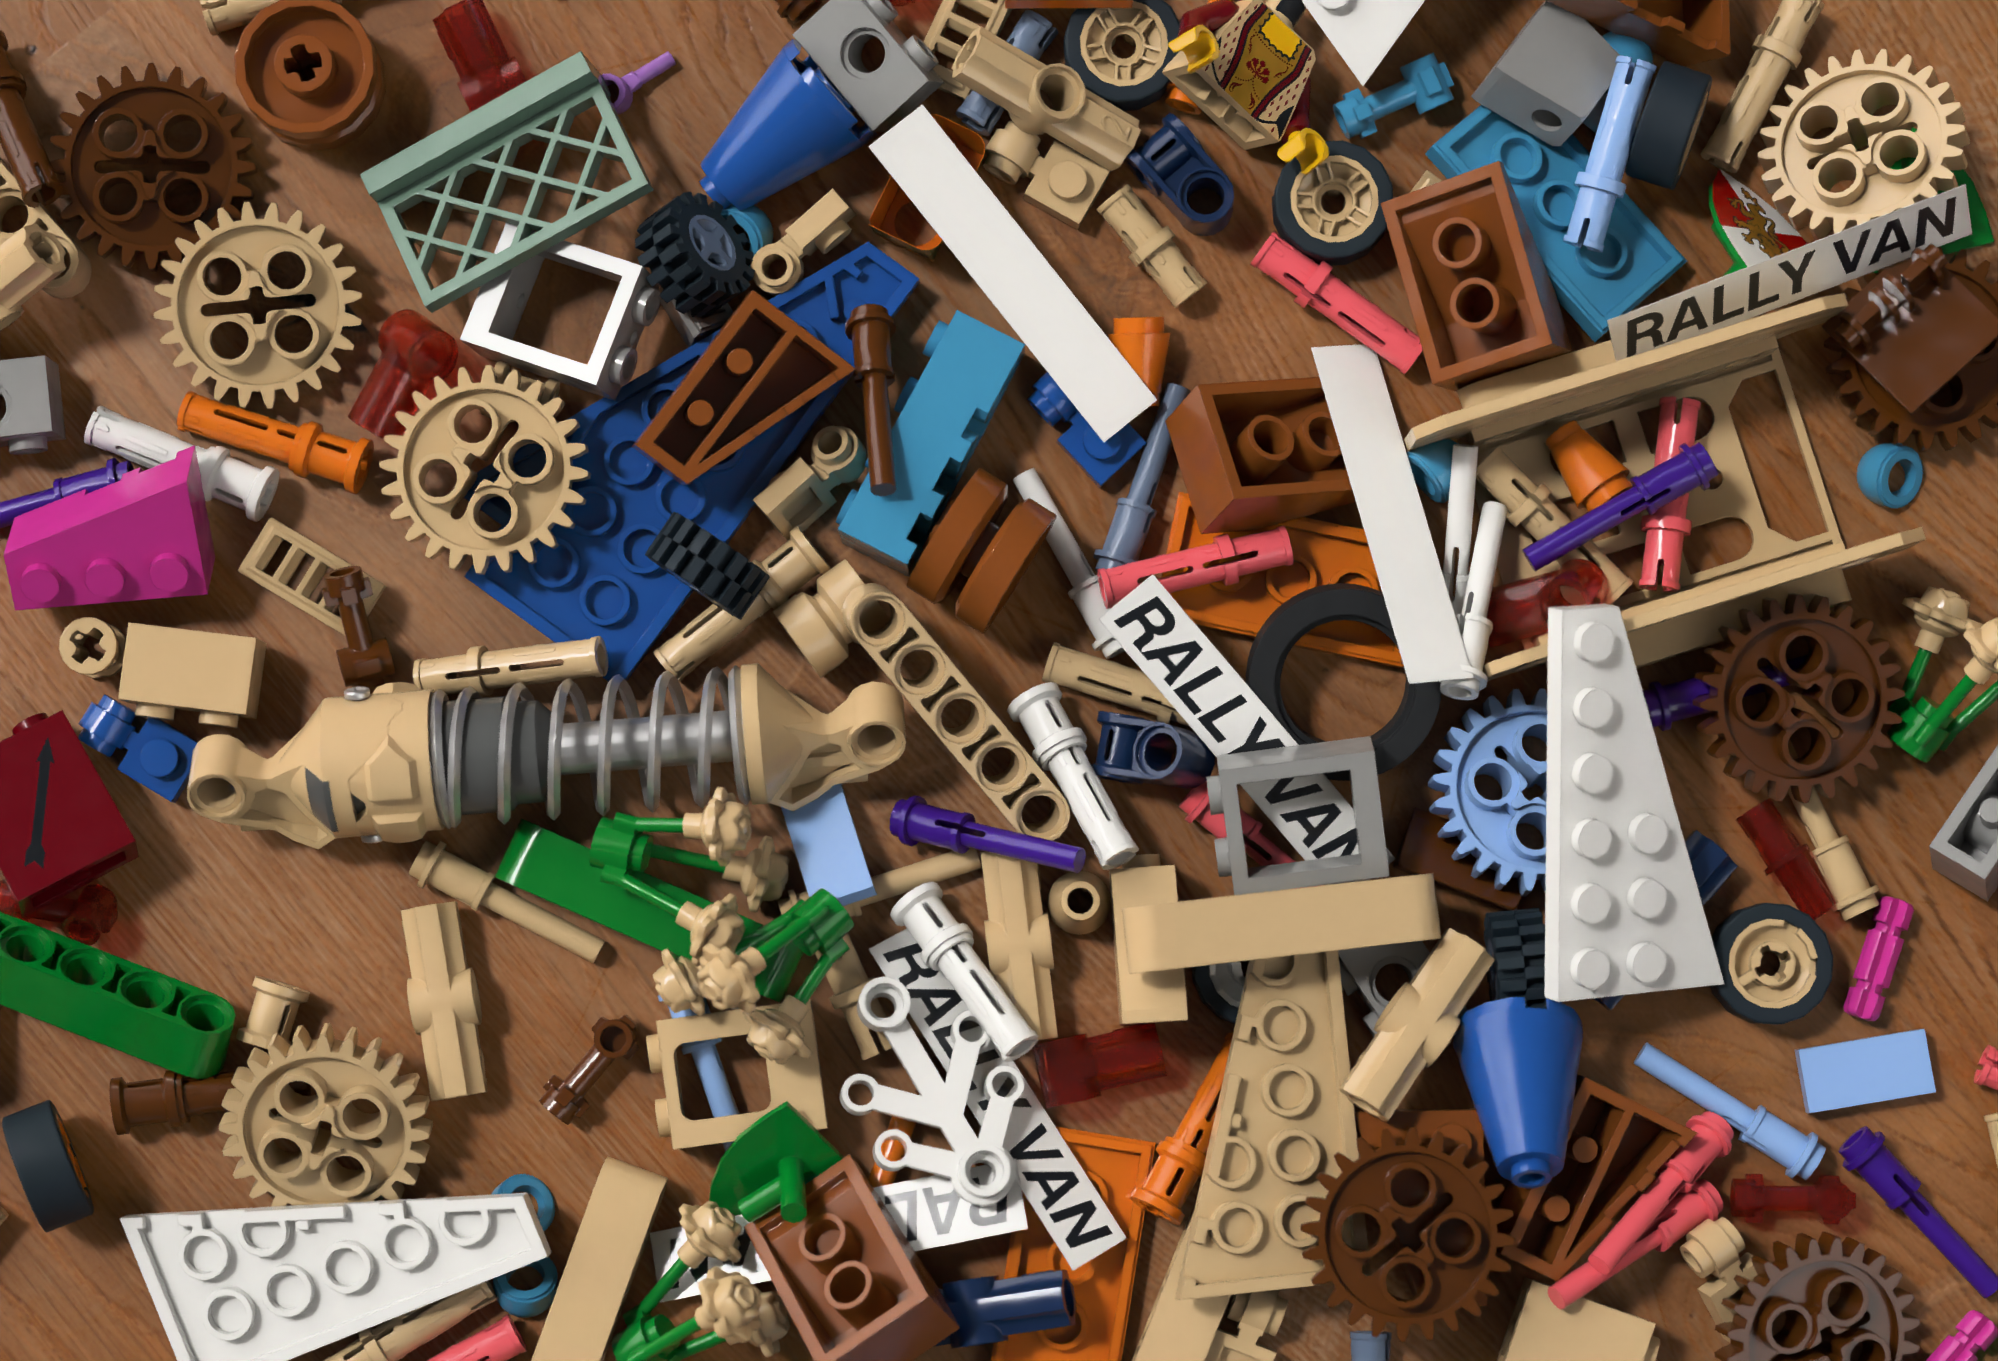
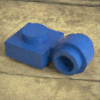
(1096, 458)
(155, 756)

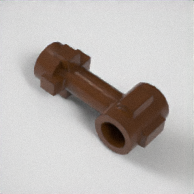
(364, 659)
(611, 1040)

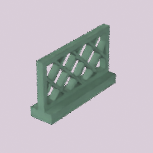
(495, 133)

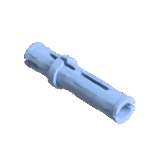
(1609, 154)

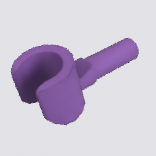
(635, 80)

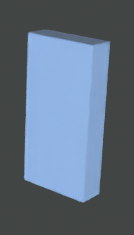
(830, 848)
(1865, 1070)

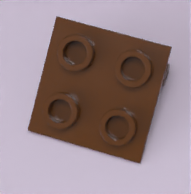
(1914, 327)

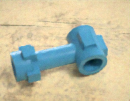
(1424, 84)

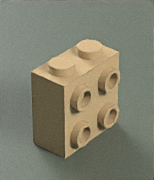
(1576, 1333)

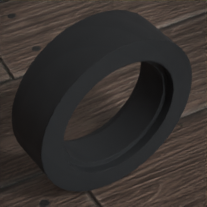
(1328, 604)

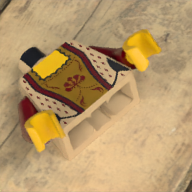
(1250, 74)

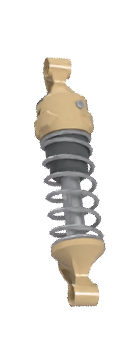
(418, 761)

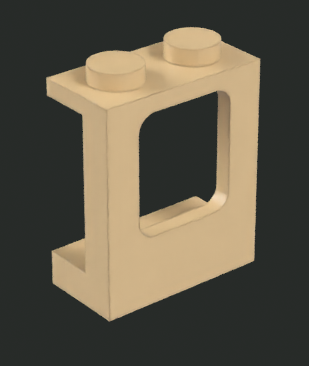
(795, 1081)

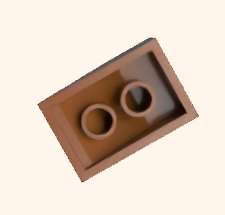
(1474, 278)
(1258, 453)
(851, 1274)

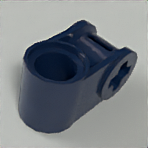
(1175, 167)
(1141, 752)

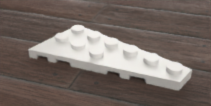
(1617, 864)
(316, 1273)

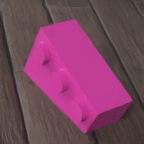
(116, 543)

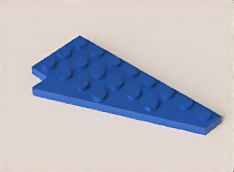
(599, 572)

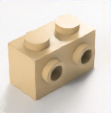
(192, 673)

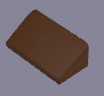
(1427, 853)

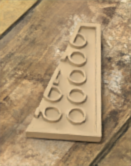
(1274, 1134)

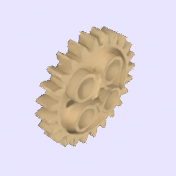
(1847, 102)
(252, 246)
(436, 438)
(339, 1074)

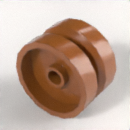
(287, 43)
(975, 547)

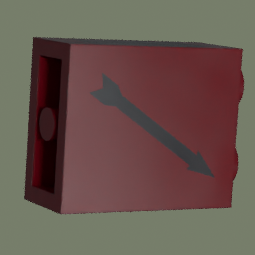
(55, 815)

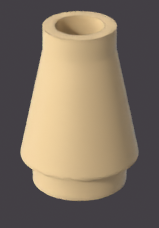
(1064, 916)

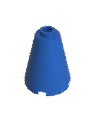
(781, 133)
(1522, 1082)

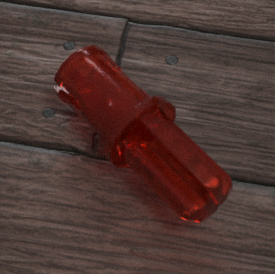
(1786, 858)

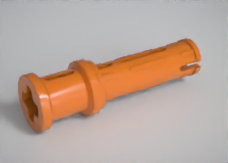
(304, 448)
(1184, 1154)

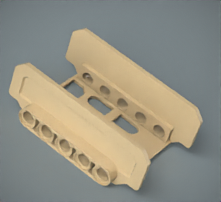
(1593, 388)

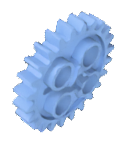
(1487, 825)

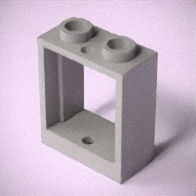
(614, 357)
(1293, 761)

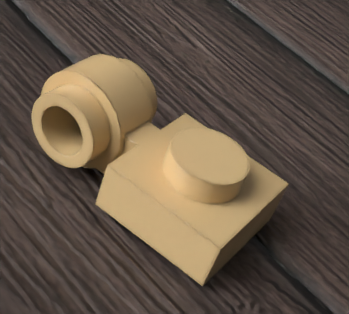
(1061, 183)
(818, 228)
(803, 491)
(1714, 1250)
(1254, 1315)

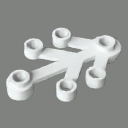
(939, 1102)

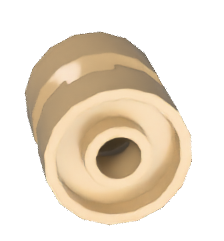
(818, 623)

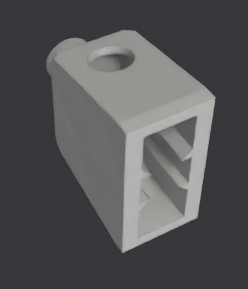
(1551, 76)

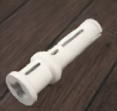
(220, 473)
(1061, 751)
(949, 948)

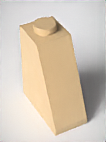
(1153, 994)

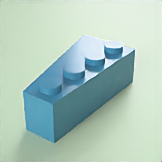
(932, 440)

